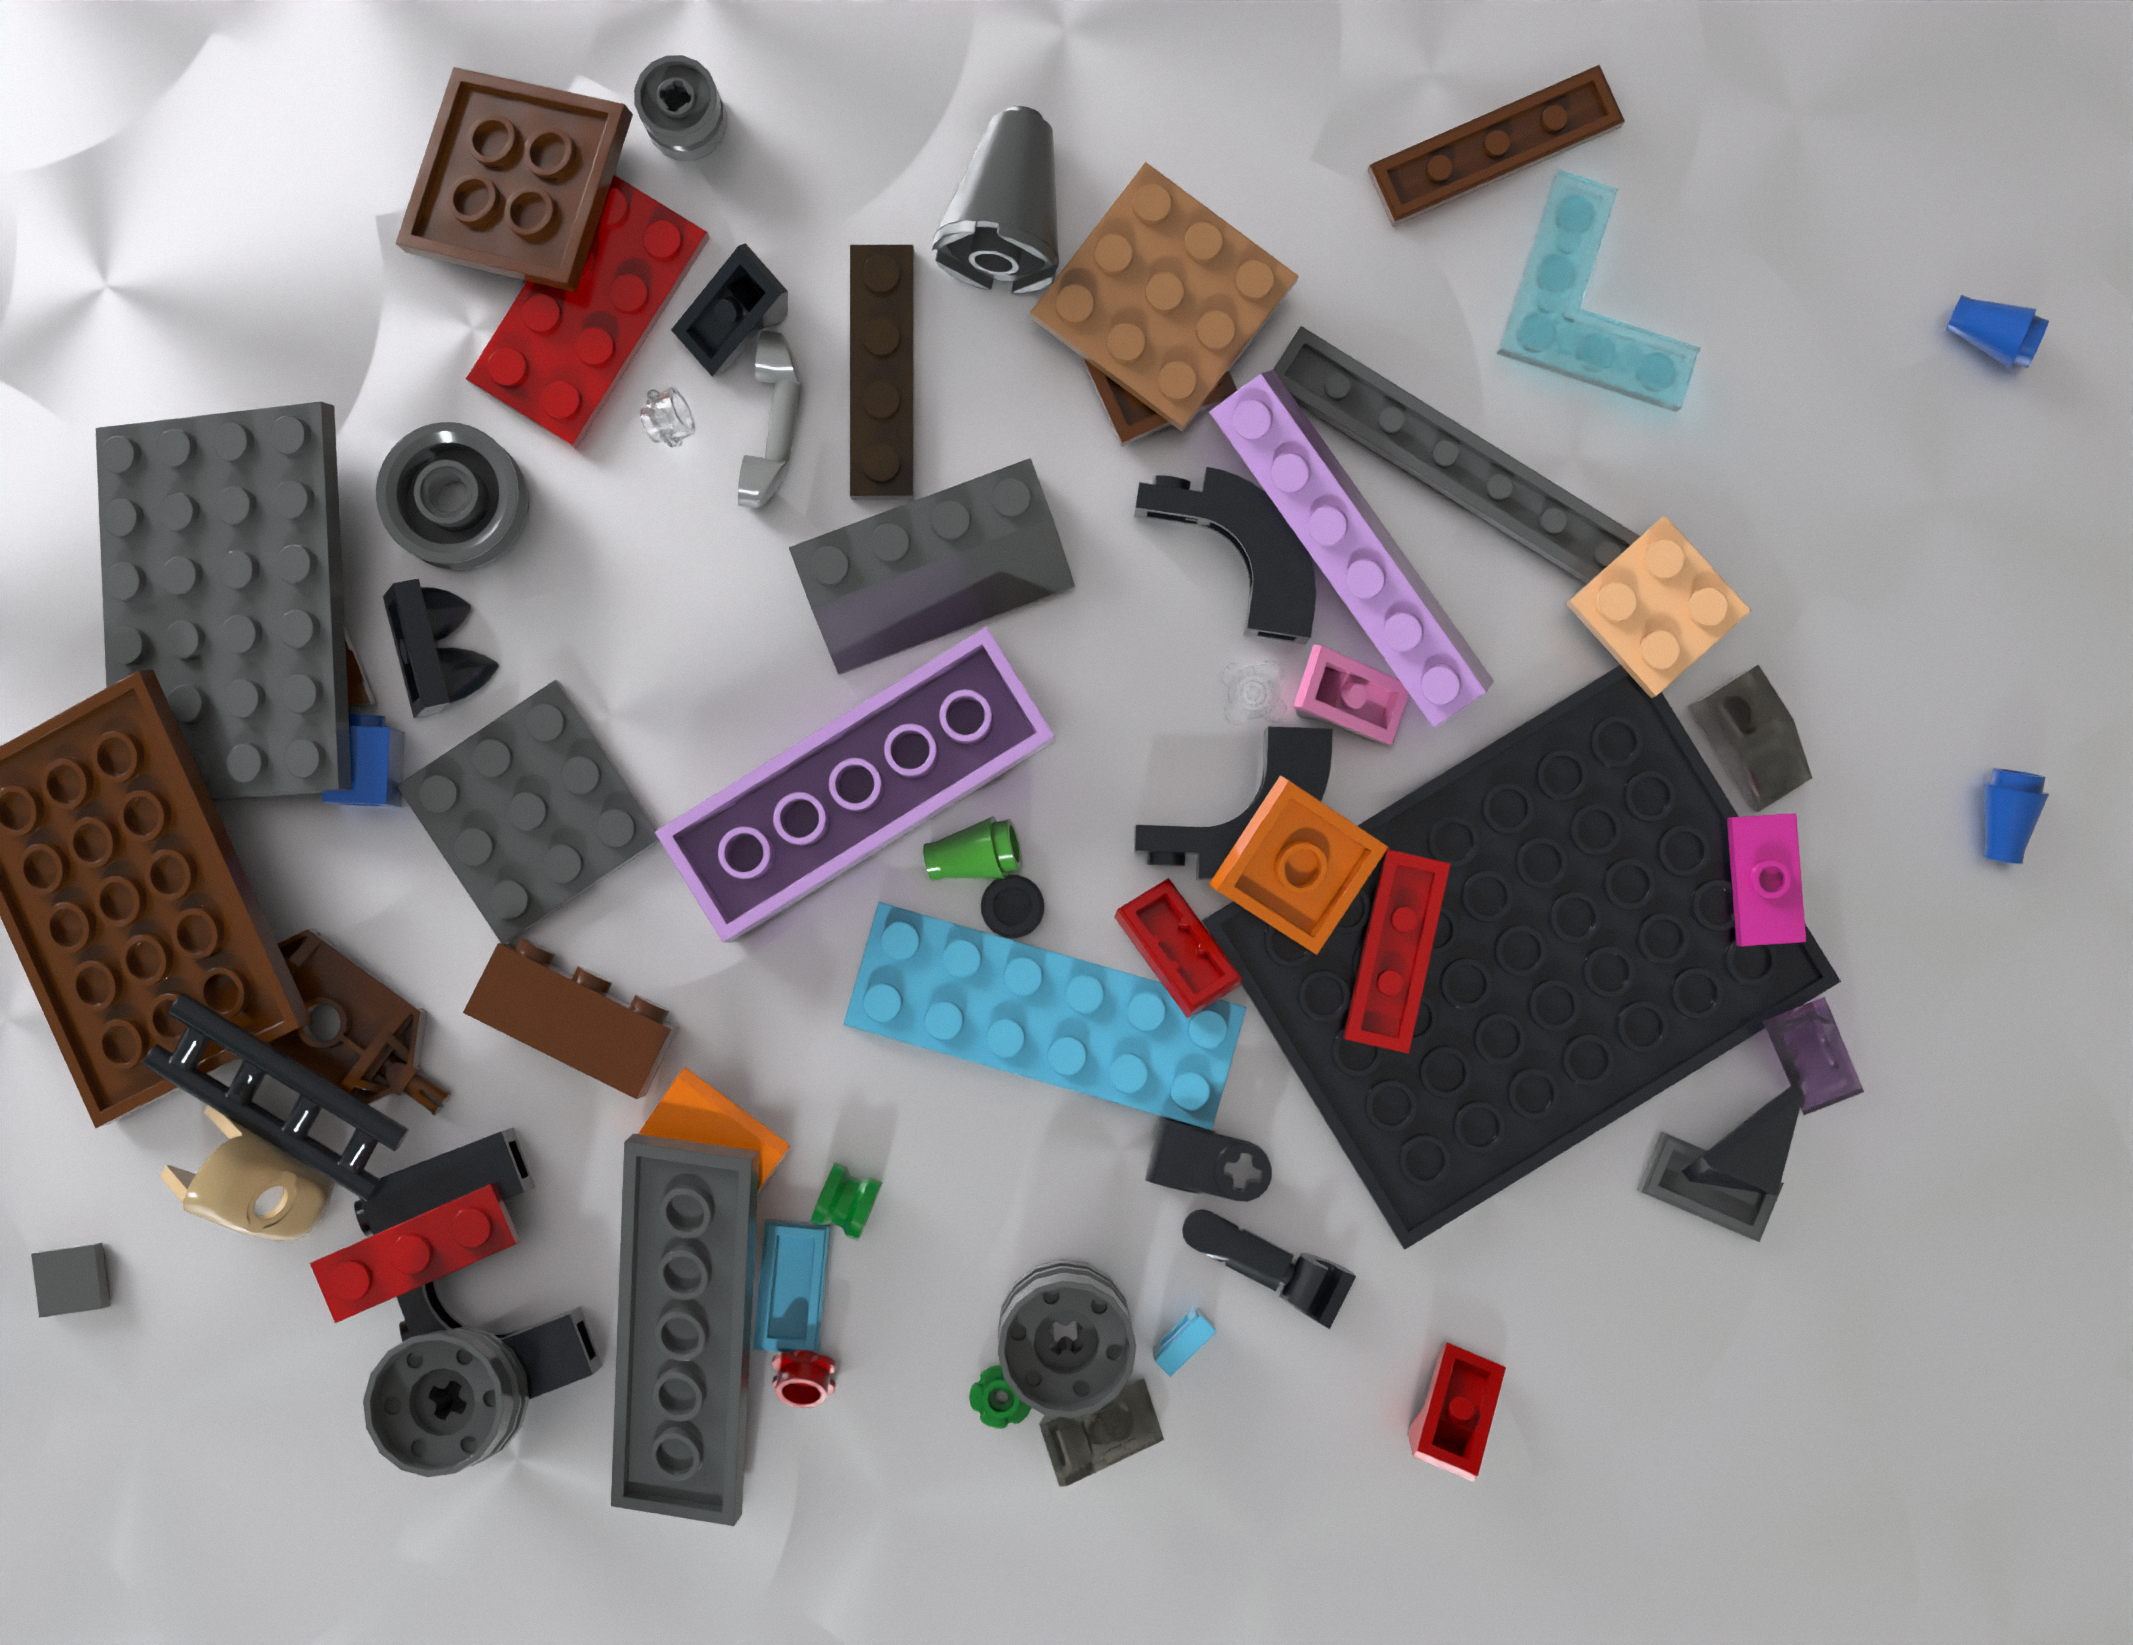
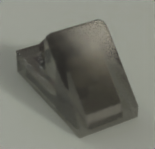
(1101, 1438)

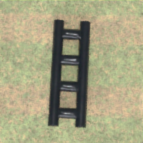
(237, 1103)

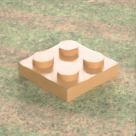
(1658, 607)

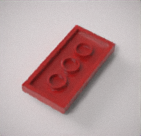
(568, 349)

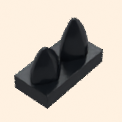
(433, 674)

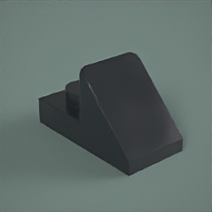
(732, 311)

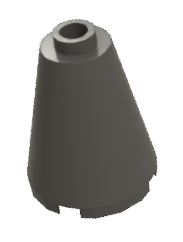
(1004, 208)

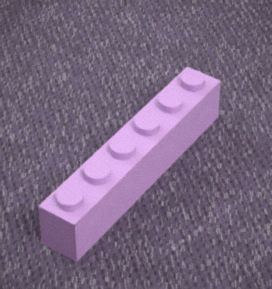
(1352, 547)

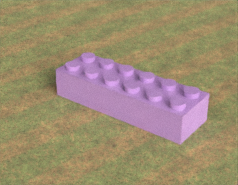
(855, 786)

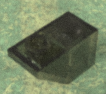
(1754, 736)

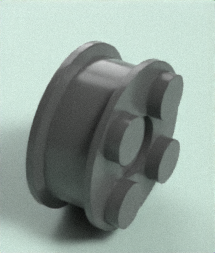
(417, 473)

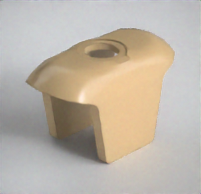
(237, 1176)

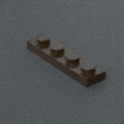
(882, 372)

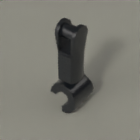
(1310, 1284)

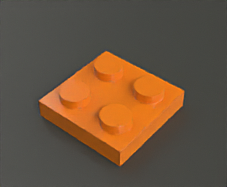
(1298, 865)

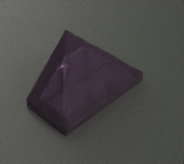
(1814, 1055)

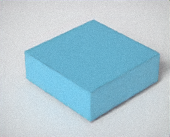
(1183, 1341)

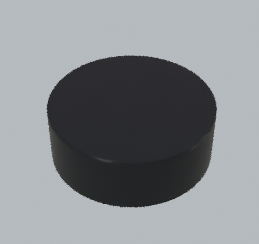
(1012, 906)

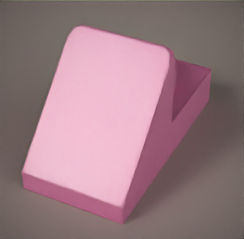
(1351, 696)

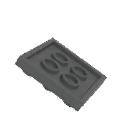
(530, 812)

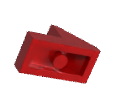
(1457, 1412)

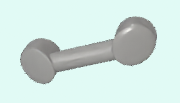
(760, 475)

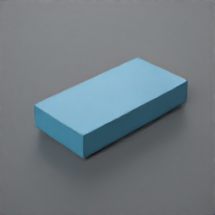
(791, 1286)

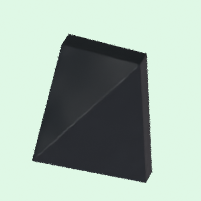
(1755, 1151)

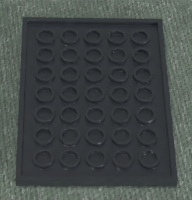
(1567, 967)

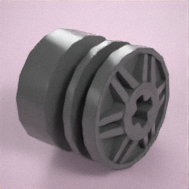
(1066, 1375)
(412, 1414)

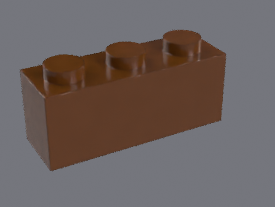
(572, 1017)

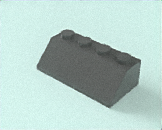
(933, 566)

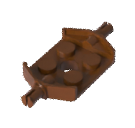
(378, 1030)

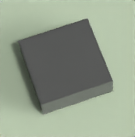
(70, 1280)

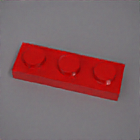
(1396, 951)
(415, 1252)

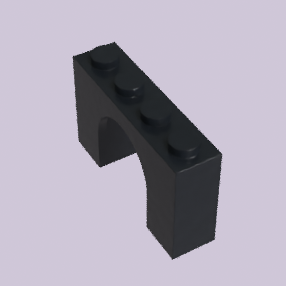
(550, 1351)

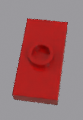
(1178, 948)

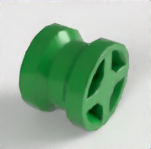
(846, 1201)

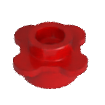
(803, 1378)

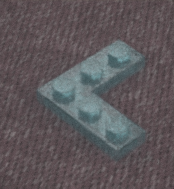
(1559, 336)

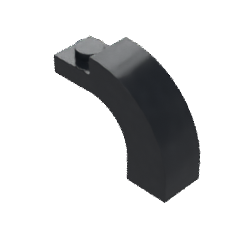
(1275, 559)
(1288, 752)

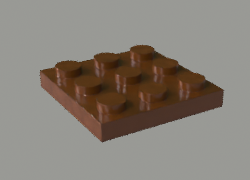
(514, 178)

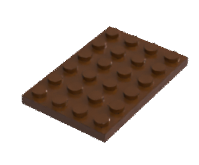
(130, 896)

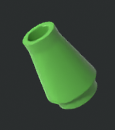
(977, 851)

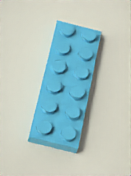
(1042, 1016)

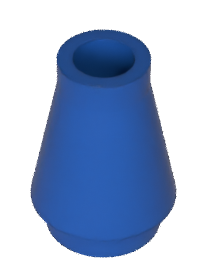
(1999, 329)
(2011, 812)

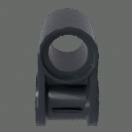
(1195, 1160)

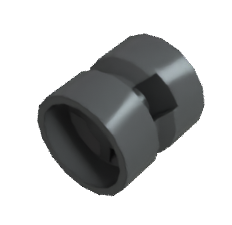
(680, 107)

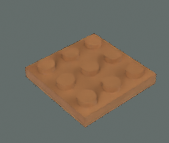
(1163, 296)

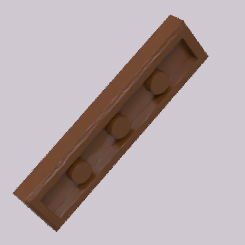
(1496, 145)

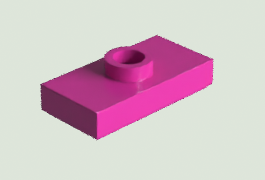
(1766, 879)

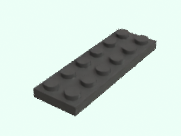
(684, 1328)

